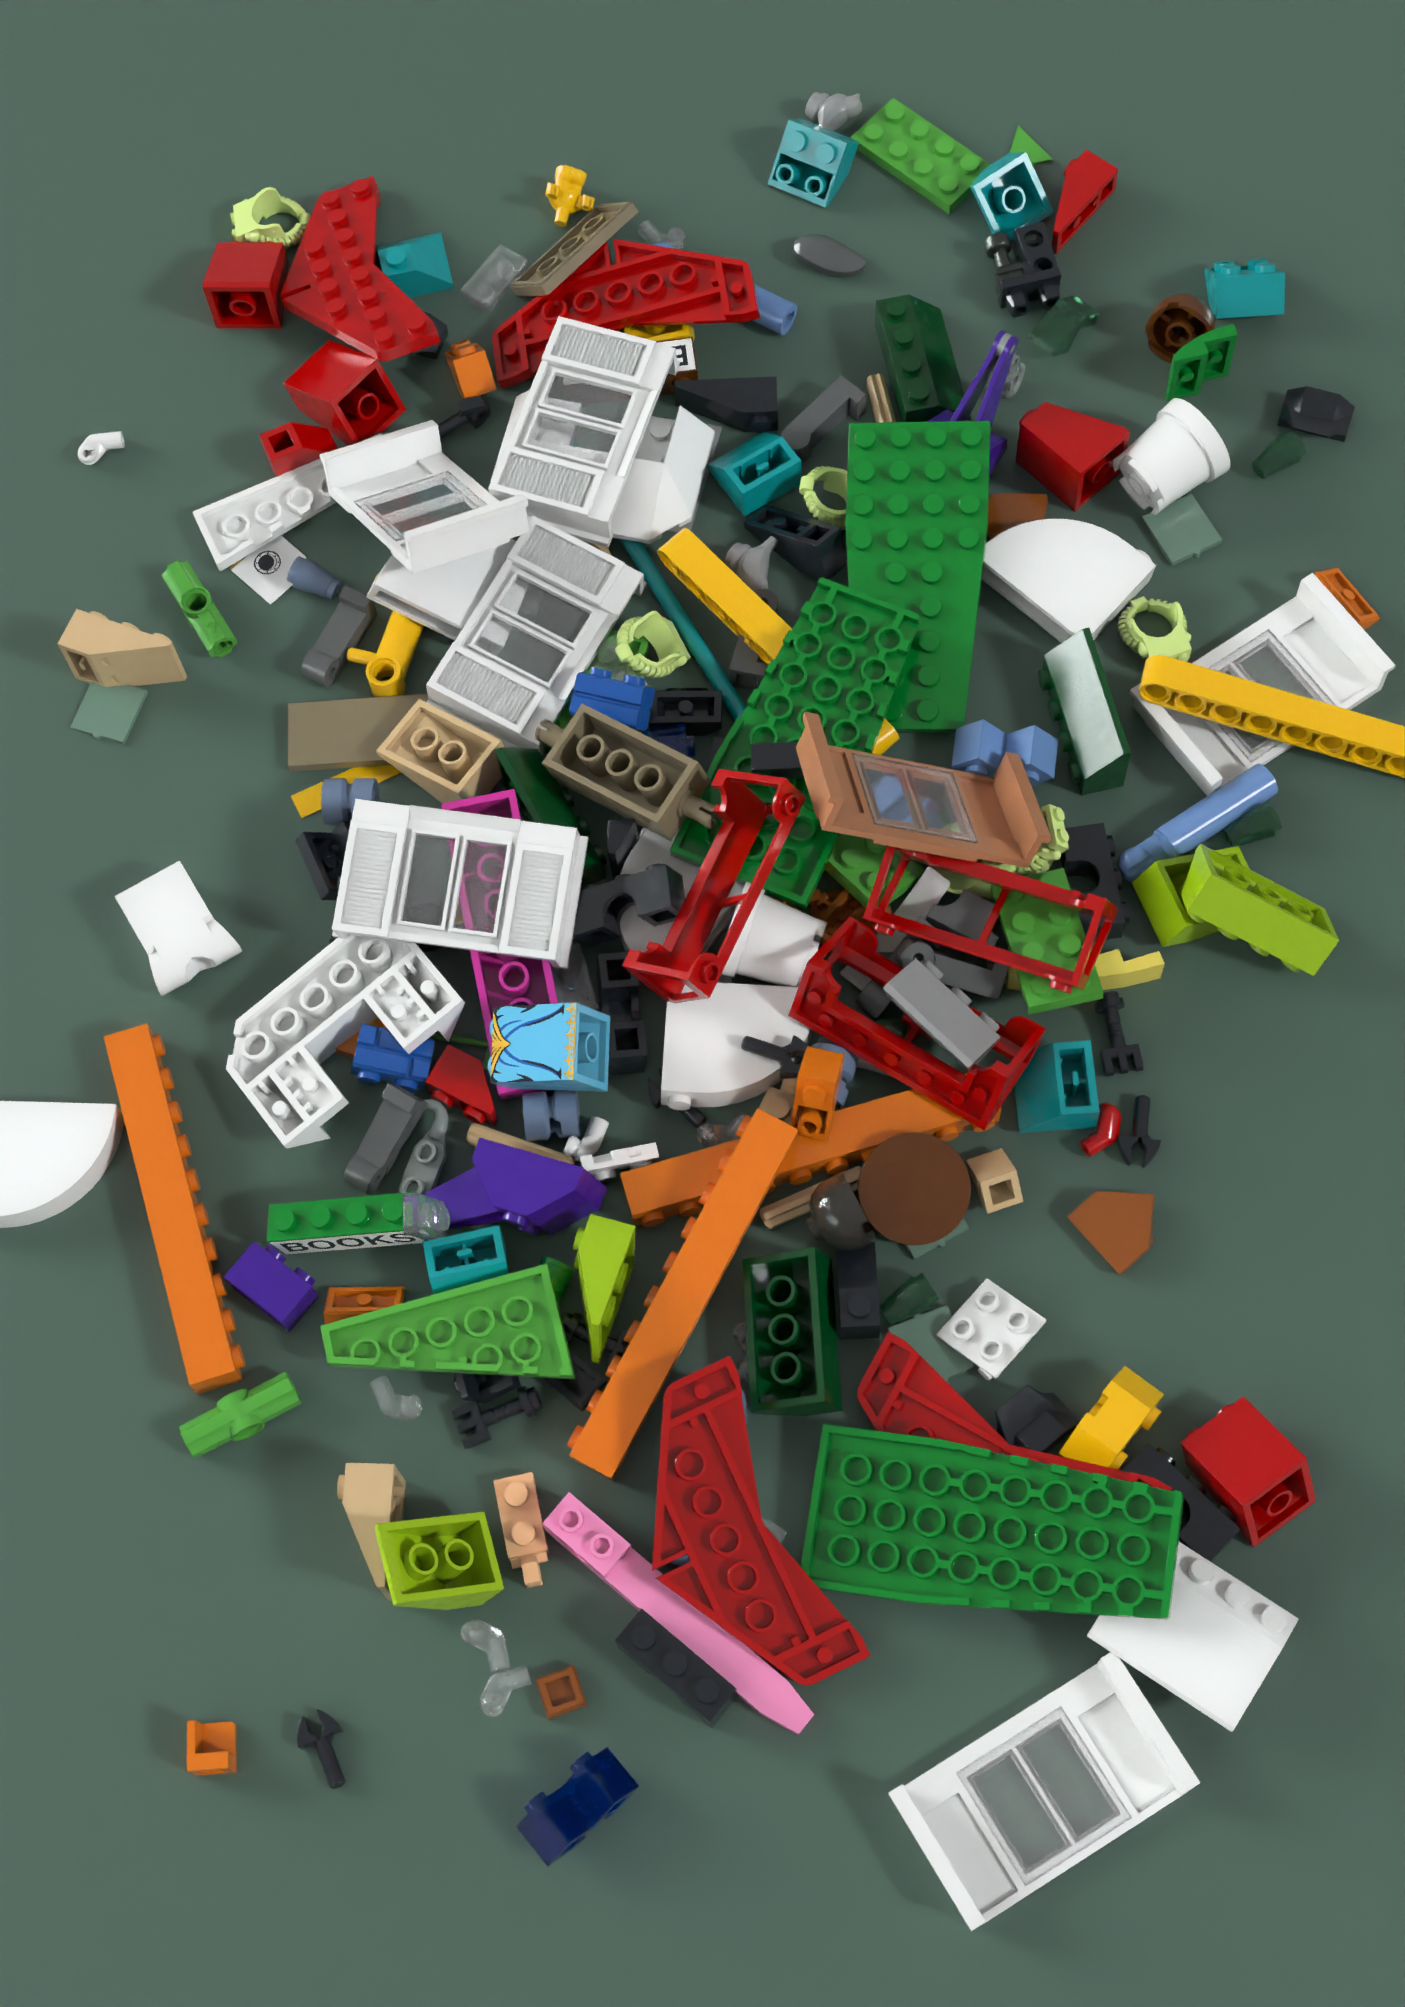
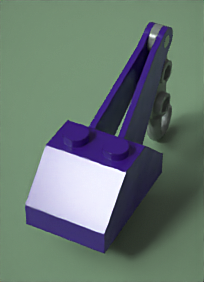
(1003, 383)
(503, 1185)

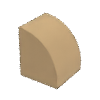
(995, 1180)

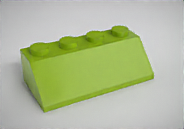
(1258, 911)

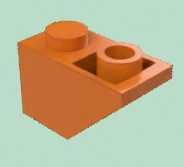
(470, 368)
(817, 1092)

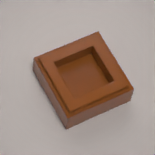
(561, 1692)

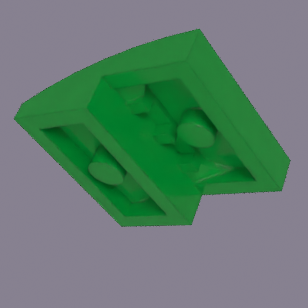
(1201, 360)

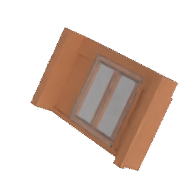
(922, 803)

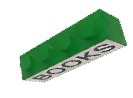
(338, 1224)

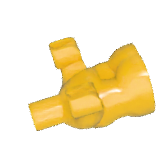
(566, 193)

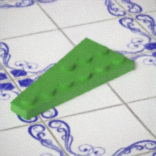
(482, 1328)

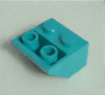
(812, 161)
(1245, 289)
(757, 471)
(1058, 1089)
(466, 1258)

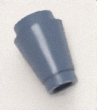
(312, 578)

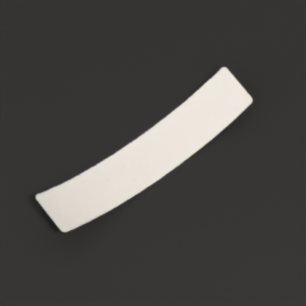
(925, 893)

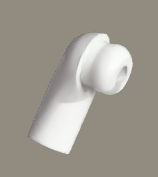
(97, 444)
(591, 1141)

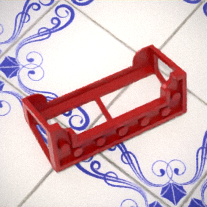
(679, 960)
(1060, 978)
(970, 1096)

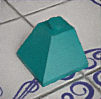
(1011, 194)
(416, 264)

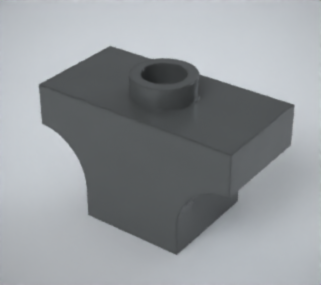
(964, 917)

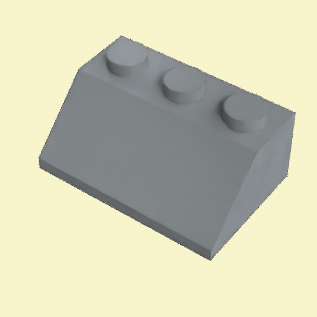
(943, 1013)

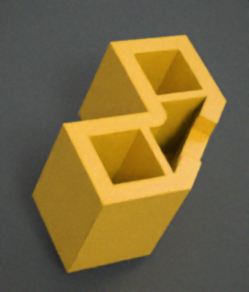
(1114, 1420)

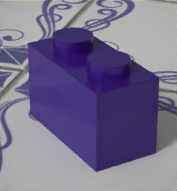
(272, 1285)

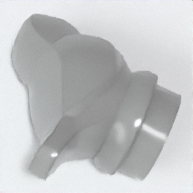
(832, 110)
(751, 563)

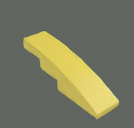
(1114, 971)

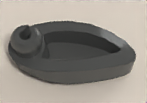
(828, 255)

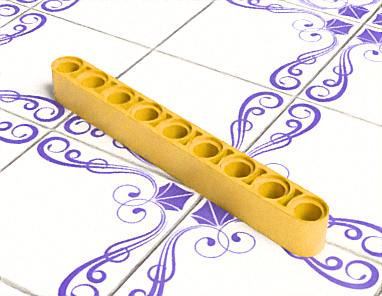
(736, 604)
(1274, 713)

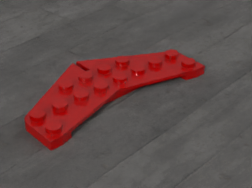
(341, 287)
(642, 289)
(911, 1398)
(736, 1564)

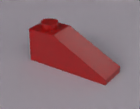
(1085, 188)

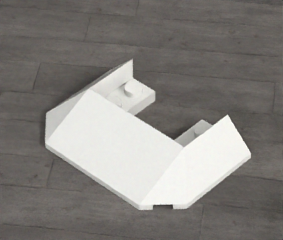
(662, 479)
(320, 1008)

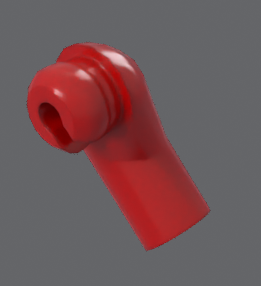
(1107, 1130)

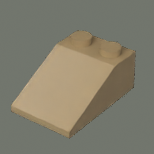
(443, 753)
(372, 1496)

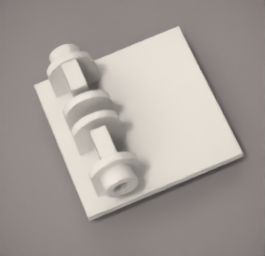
(991, 1328)

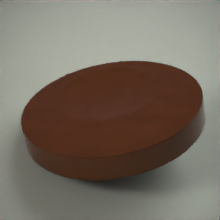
(914, 1189)

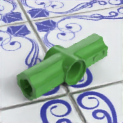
(206, 622)
(240, 1415)

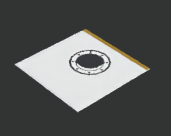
(268, 568)

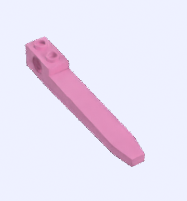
(633, 1579)

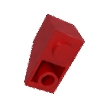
(295, 445)
(462, 1083)

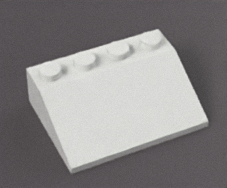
(1212, 1645)

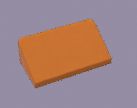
(1348, 596)
(354, 1301)

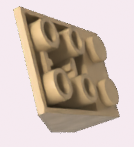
(118, 653)

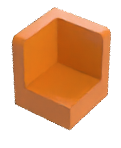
(211, 1748)

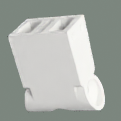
(175, 927)

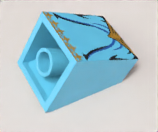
(550, 1047)

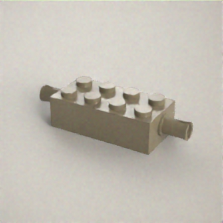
(627, 772)

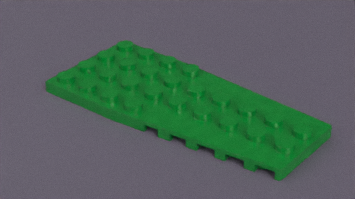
(921, 544)
(833, 664)
(985, 1529)

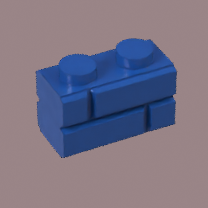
(621, 700)
(384, 1059)

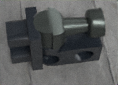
(1031, 278)

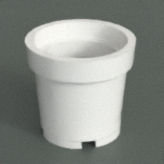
(1172, 457)
(774, 942)

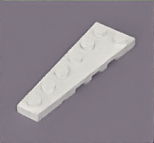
(263, 512)

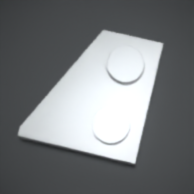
(604, 1166)

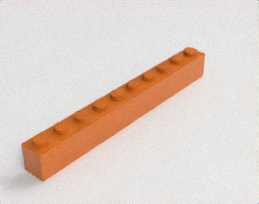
(855, 1131)
(173, 1209)
(683, 1294)

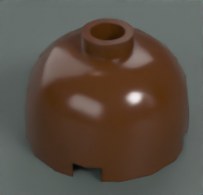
(1176, 323)

